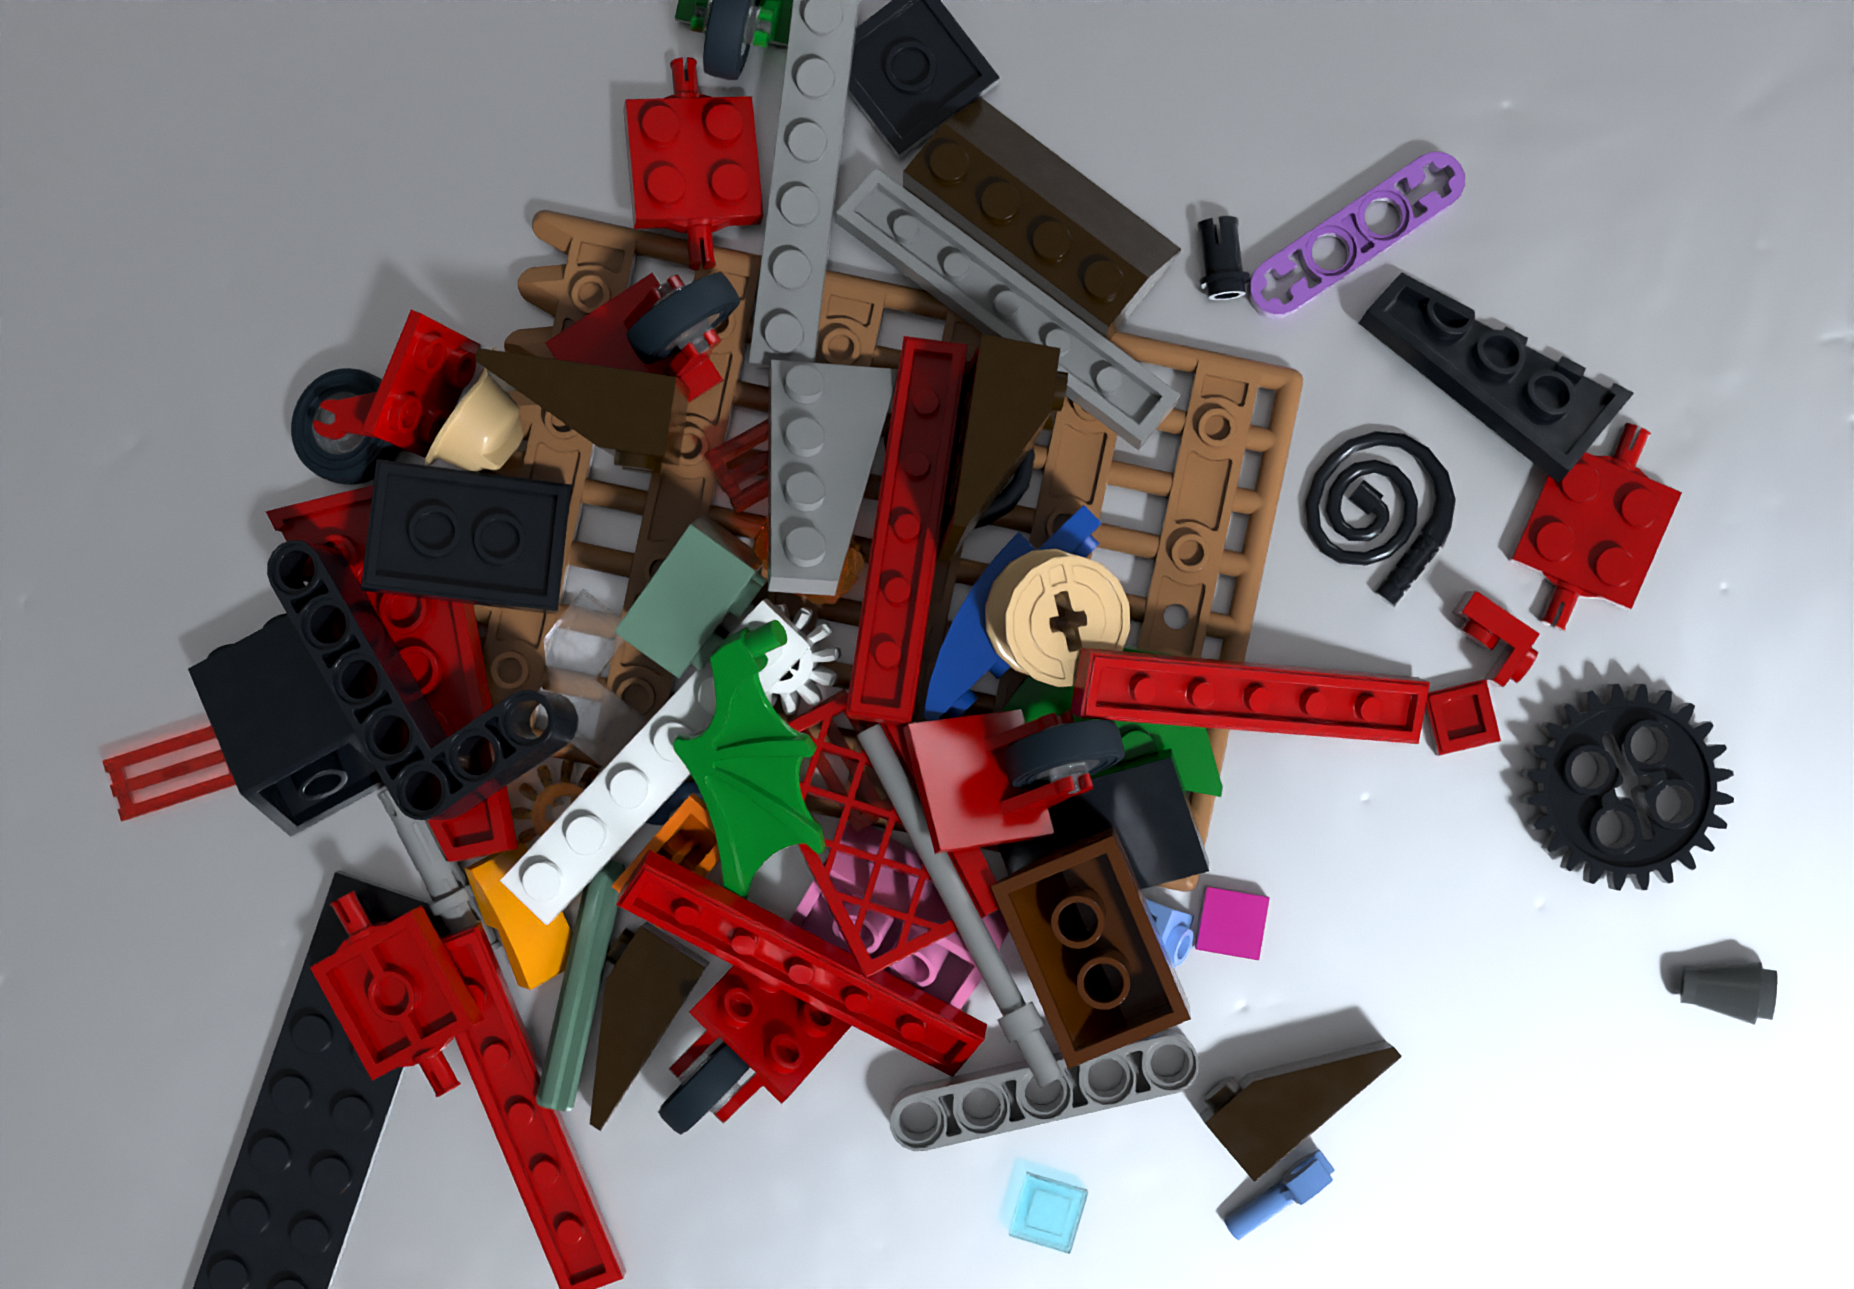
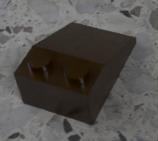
(1003, 409)
(618, 410)

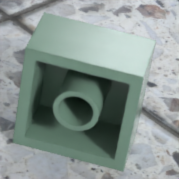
(690, 596)

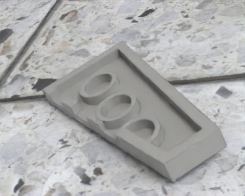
(819, 462)

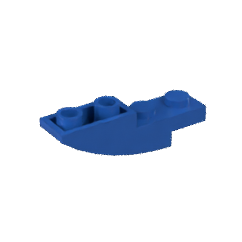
(967, 648)

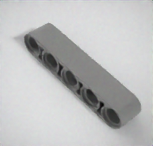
(1018, 1112)

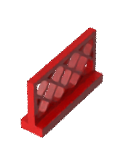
(969, 862)

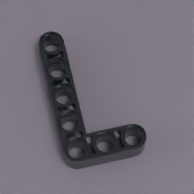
(400, 698)

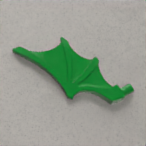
(749, 763)

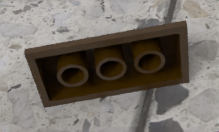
(1040, 216)

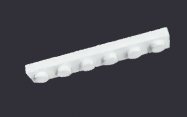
(632, 785)

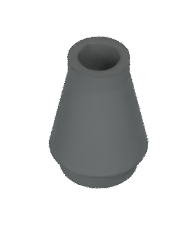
(1732, 990)

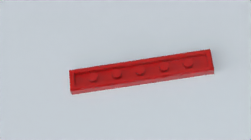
(907, 531)
(1248, 696)
(800, 963)
(528, 1134)

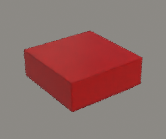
(1461, 717)

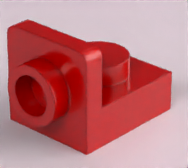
(1492, 625)

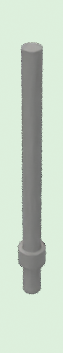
(1019, 1019)

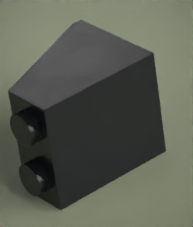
(282, 728)

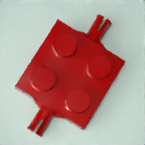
(693, 163)
(1597, 529)
(396, 993)

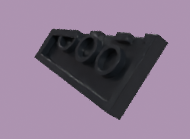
(1518, 393)

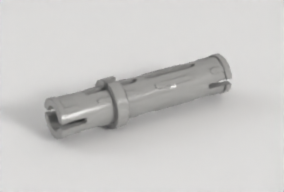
(444, 880)

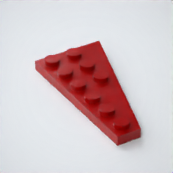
(438, 647)

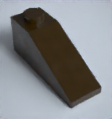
(639, 1003)
(1283, 1105)

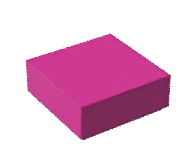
(1232, 922)

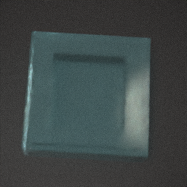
(1048, 1212)

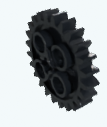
(1679, 762)

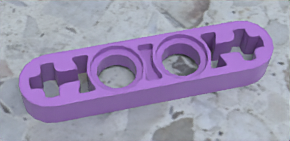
(1359, 240)

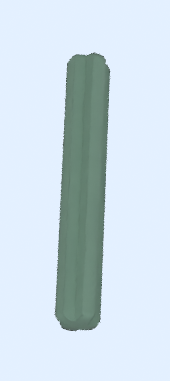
(579, 991)

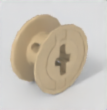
(1027, 597)

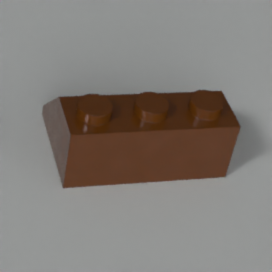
(1091, 948)

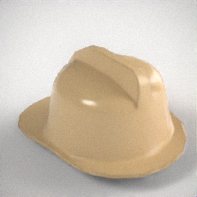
(480, 430)

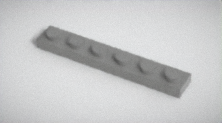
(804, 181)
(1005, 304)

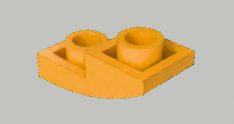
(531, 947)

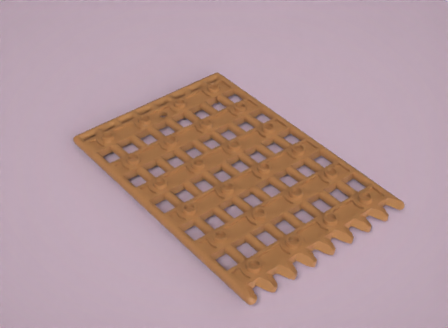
(1074, 466)

